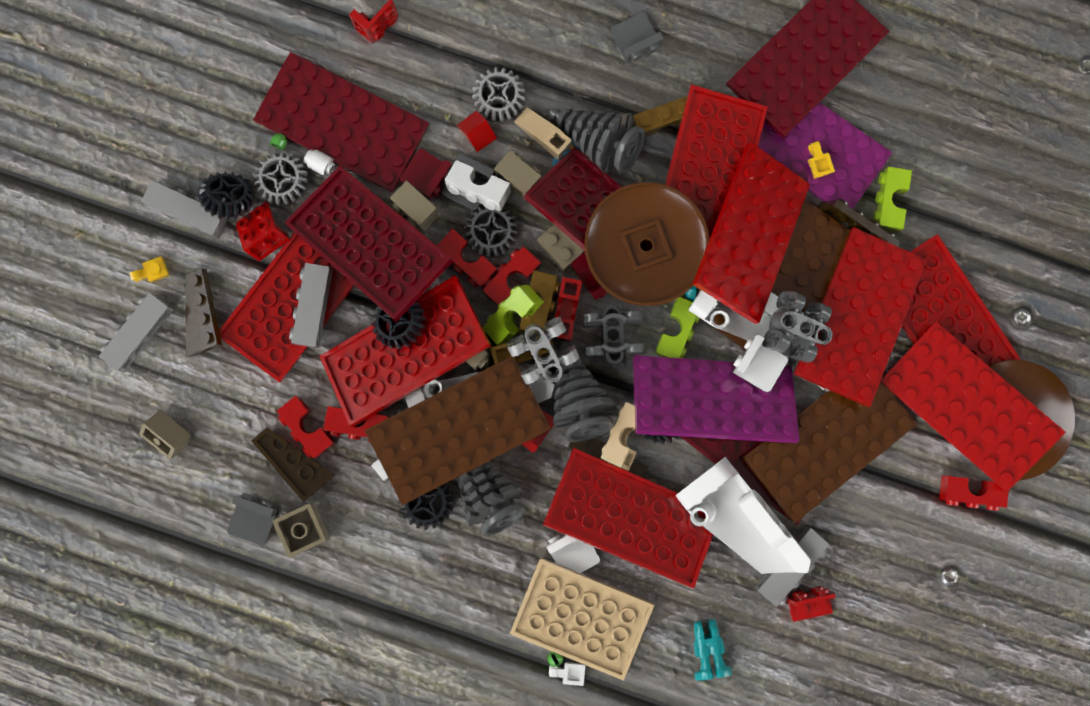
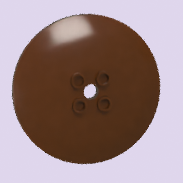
(649, 214)
(1049, 396)

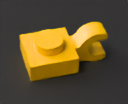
(820, 163)
(153, 271)

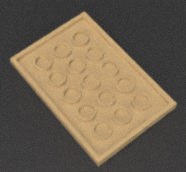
(582, 618)

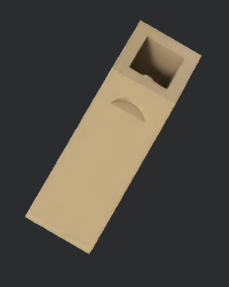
(544, 133)

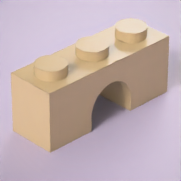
(616, 449)

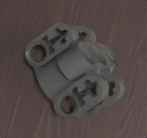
(617, 324)
(802, 327)

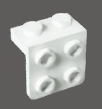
(759, 364)
(572, 553)

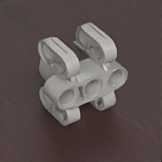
(521, 344)

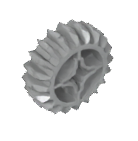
(509, 82)
(281, 162)

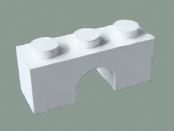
(491, 195)

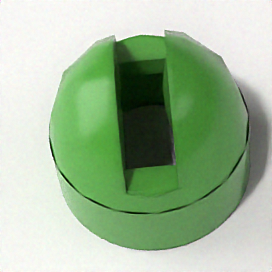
(278, 141)
(560, 658)

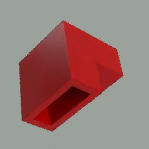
(477, 131)

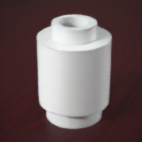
(319, 162)

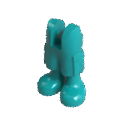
(709, 645)

